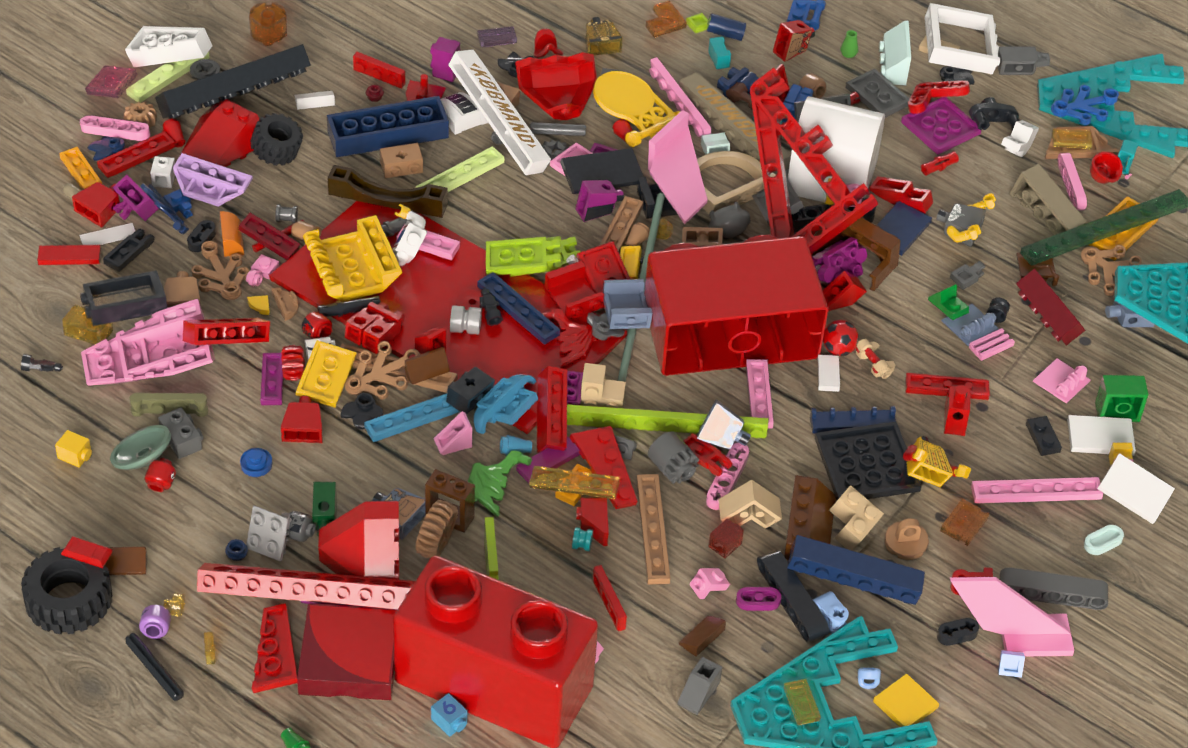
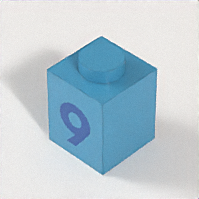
(449, 715)

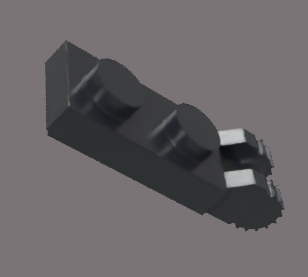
(128, 250)

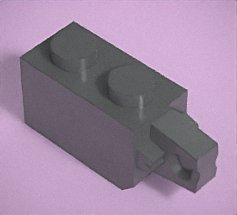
(1021, 60)

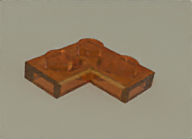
(668, 20)

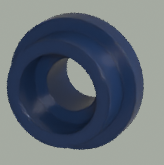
(236, 545)

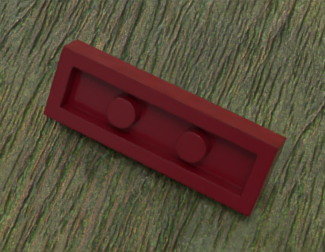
(268, 236)

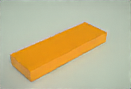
(79, 167)

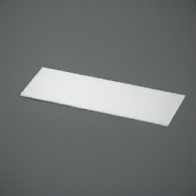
(107, 235)

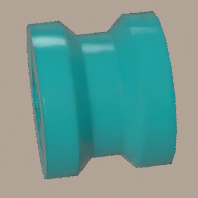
(582, 539)

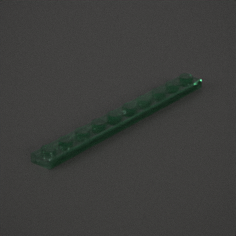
(1104, 227)

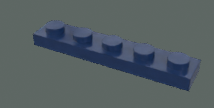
(519, 308)

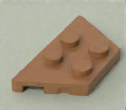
(1099, 144)

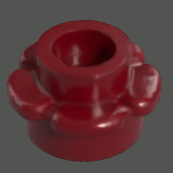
(374, 93)

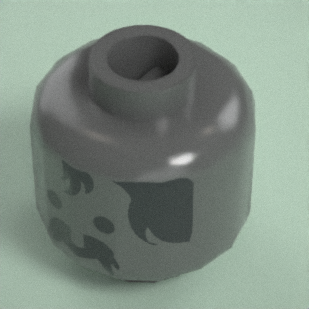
(301, 526)

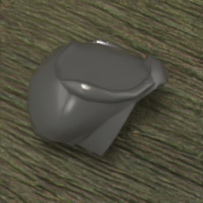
(731, 219)

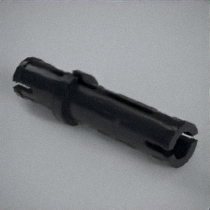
(340, 308)

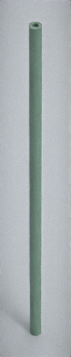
(649, 248)

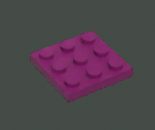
(941, 125)

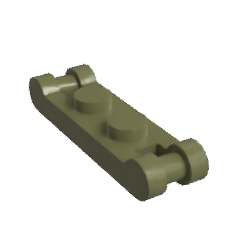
(166, 402)

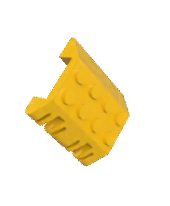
(354, 262)

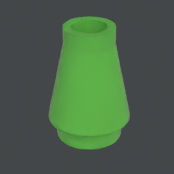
(850, 44)

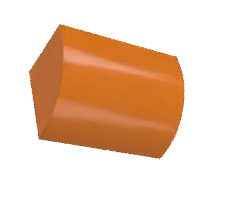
(231, 235)

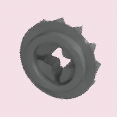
(206, 65)
(550, 146)

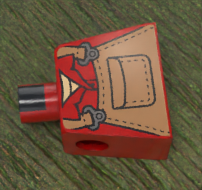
(792, 39)

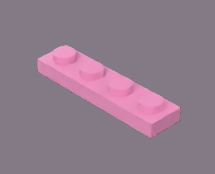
(759, 390)

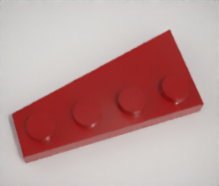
(604, 458)
(276, 653)

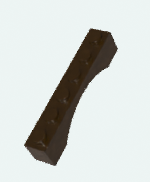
(349, 184)

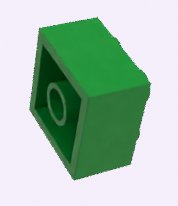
(1122, 397)

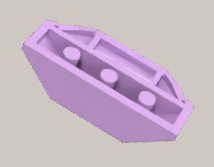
(209, 181)

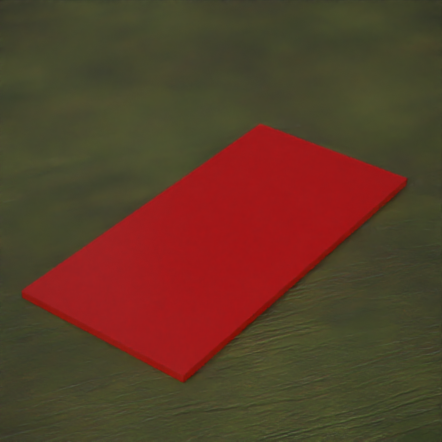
(426, 298)

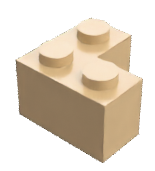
(599, 391)
(750, 503)
(858, 516)

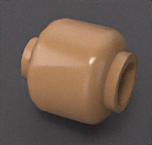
(814, 82)

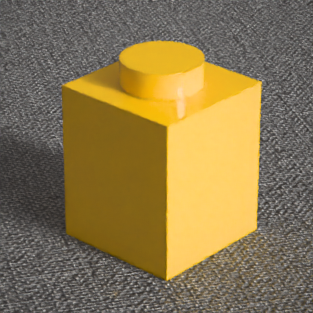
(73, 448)

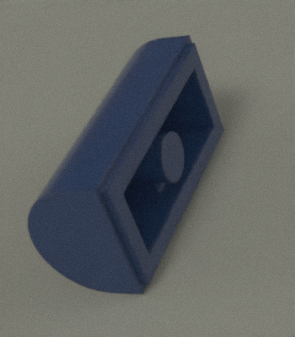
(726, 27)

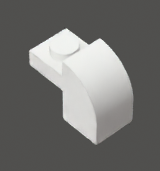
(1020, 138)

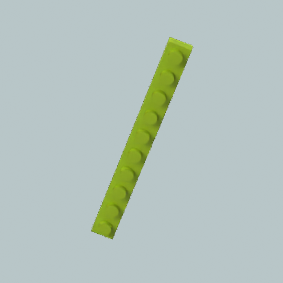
(652, 420)

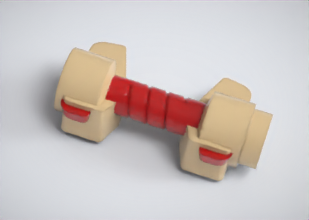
(880, 367)

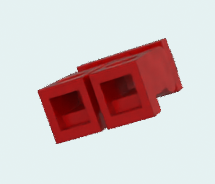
(374, 326)

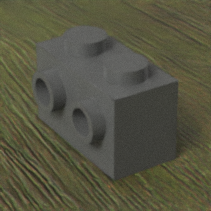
(184, 436)

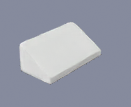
(315, 100)

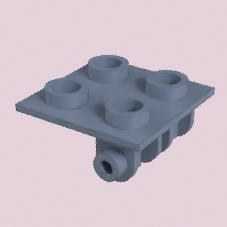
(972, 325)

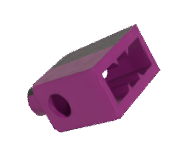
(597, 199)

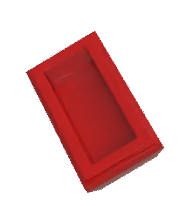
(87, 552)

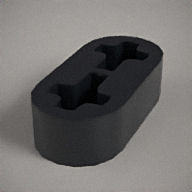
(198, 234)
(958, 632)

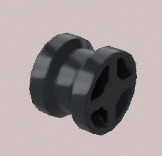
(1000, 308)

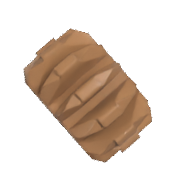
(141, 113)

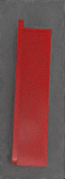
(552, 409)

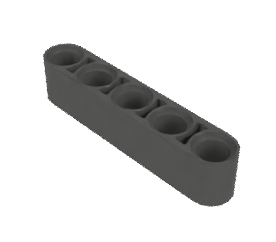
(1057, 588)

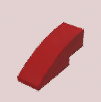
(901, 190)

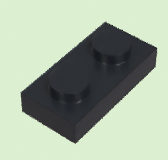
(1043, 435)

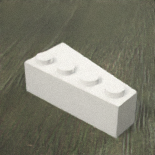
(167, 44)

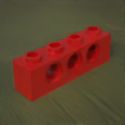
(226, 331)

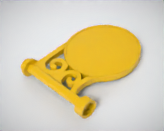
(632, 100)

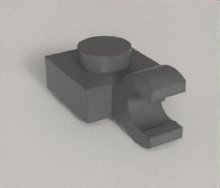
(967, 276)

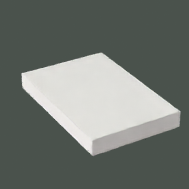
(1097, 434)
(1136, 488)

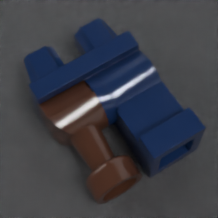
(738, 85)

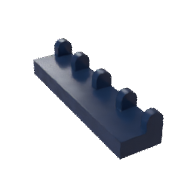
(839, 420)

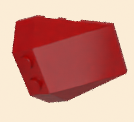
(222, 134)

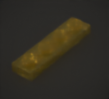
(574, 482)

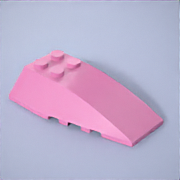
(148, 349)

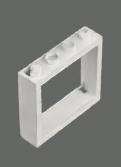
(956, 57)

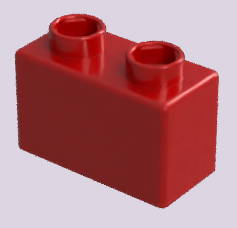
(734, 304)
(495, 650)

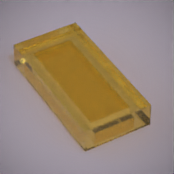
(1072, 138)
(802, 702)

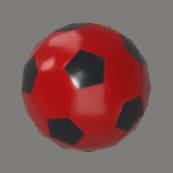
(840, 338)

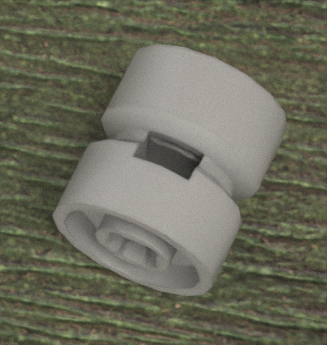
(465, 319)

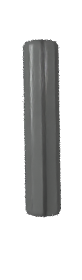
(558, 129)

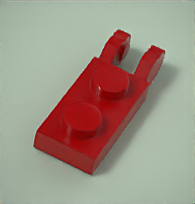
(708, 455)

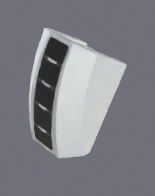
(462, 112)

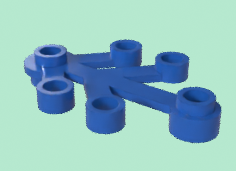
(1062, 108)

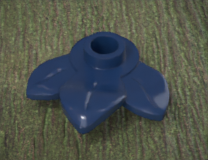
(106, 147)

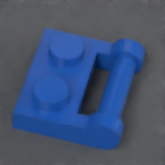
(800, 11)

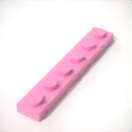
(680, 99)
(1036, 490)

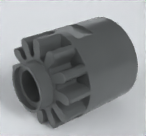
(673, 457)

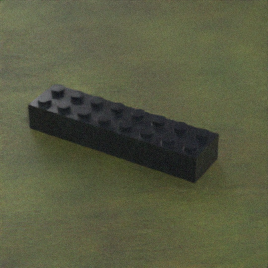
(230, 82)

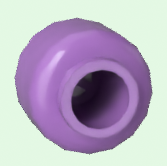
(155, 621)

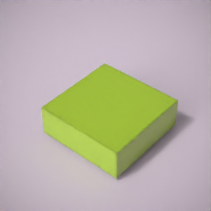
(697, 23)

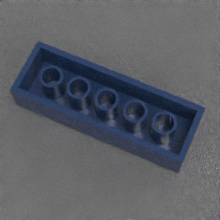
(387, 126)

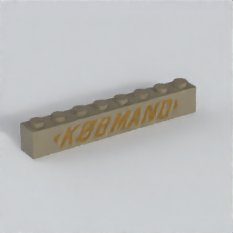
(725, 116)

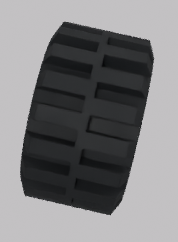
(280, 128)

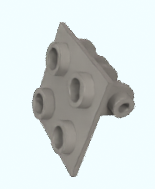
(268, 533)

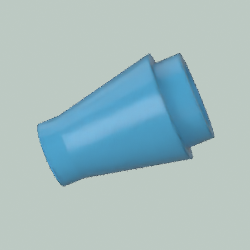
(513, 443)

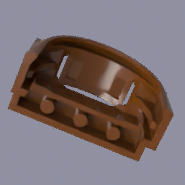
(877, 240)

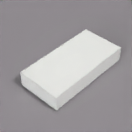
(828, 373)

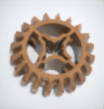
(436, 529)

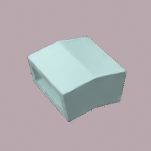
(715, 143)

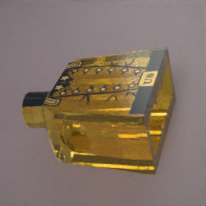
(602, 37)

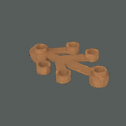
(1108, 267)
(229, 289)
(378, 373)

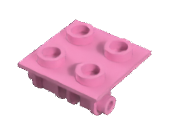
(1062, 380)

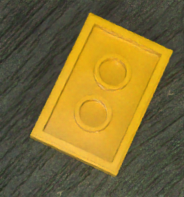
(326, 373)

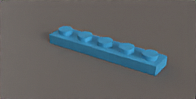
(409, 418)

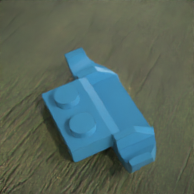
(505, 402)

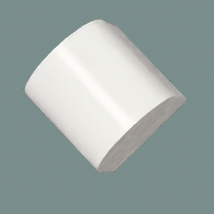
(855, 147)

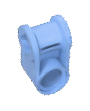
(832, 611)

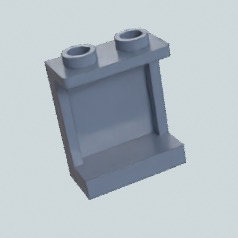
(626, 304)

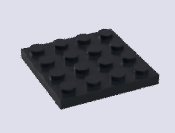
(867, 460)

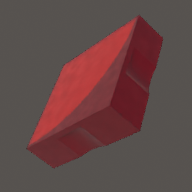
(347, 652)

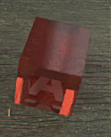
(726, 538)

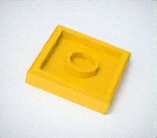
(906, 702)

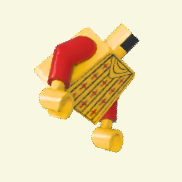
(930, 463)

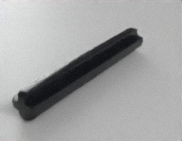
(154, 667)

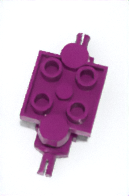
(840, 257)

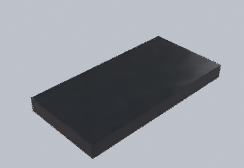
(616, 166)

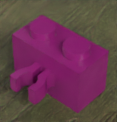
(442, 53)
(133, 199)

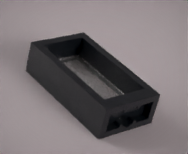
(123, 298)

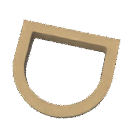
(742, 194)

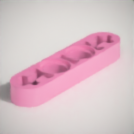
(113, 128)
(1072, 181)
(729, 476)

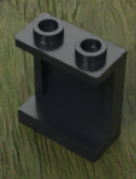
(648, 194)

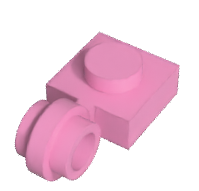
(261, 268)

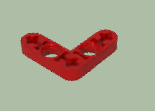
(925, 91)

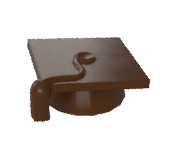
(1045, 269)

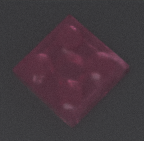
(111, 81)

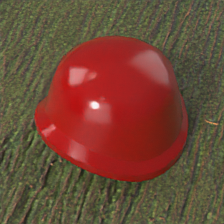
(1106, 168)

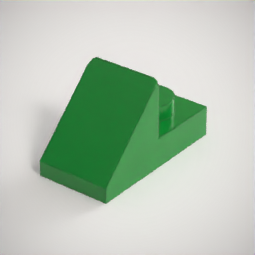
(949, 303)

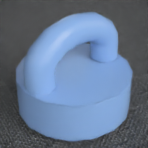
(869, 673)

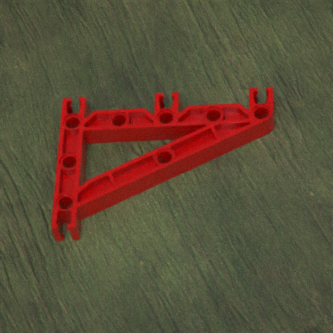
(768, 113)

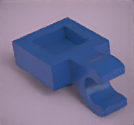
(179, 203)

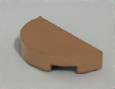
(286, 302)

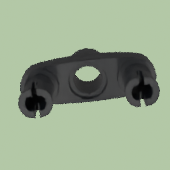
(992, 111)

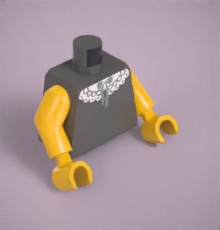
(965, 221)

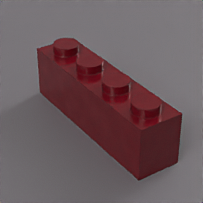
(1050, 306)

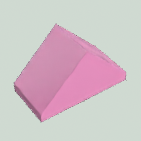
(455, 435)

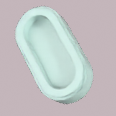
(1103, 539)

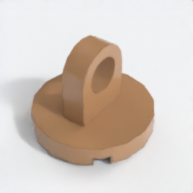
(906, 539)

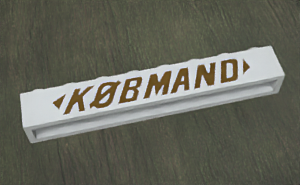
(499, 112)

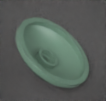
(141, 448)

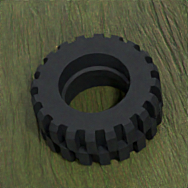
(65, 613)

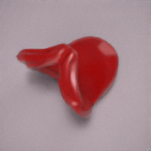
(545, 42)

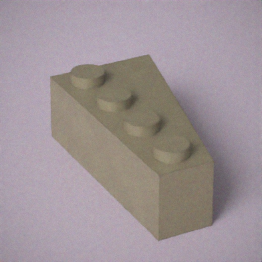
(1046, 200)

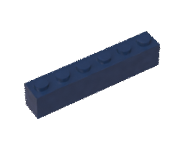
(856, 570)

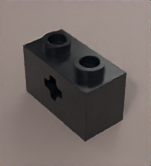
(469, 390)

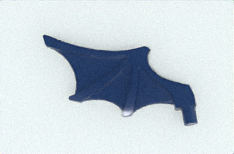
(162, 204)

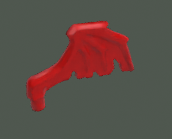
(575, 338)

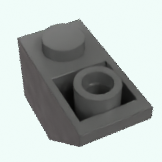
(700, 685)

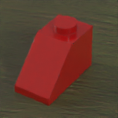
(843, 291)
(431, 340)
(594, 516)

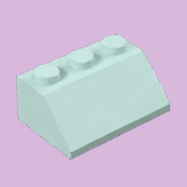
(896, 54)

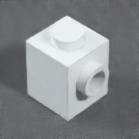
(162, 172)

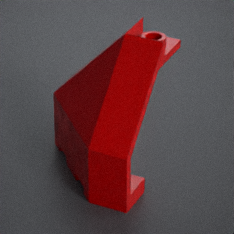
(558, 83)
(363, 541)

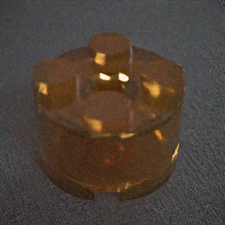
(268, 23)

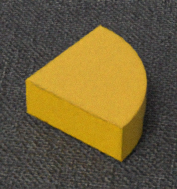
(259, 303)

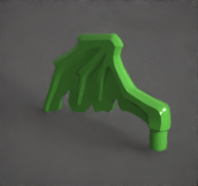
(490, 479)

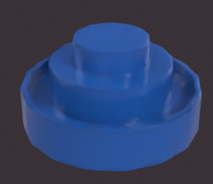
(256, 462)

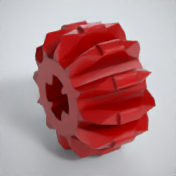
(293, 362)

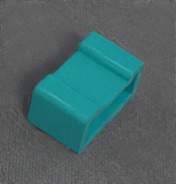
(718, 52)
(1127, 155)

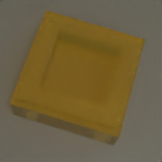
(209, 648)

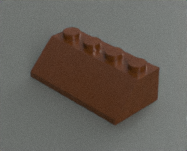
(810, 512)

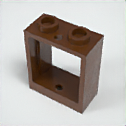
(459, 490)

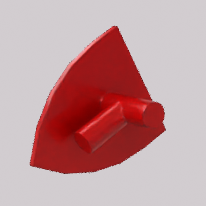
(422, 89)

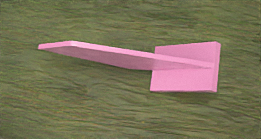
(676, 168)
(1019, 621)

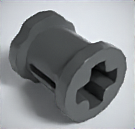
(286, 213)

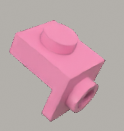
(709, 580)

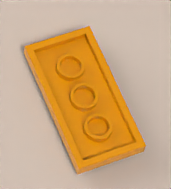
(1125, 238)

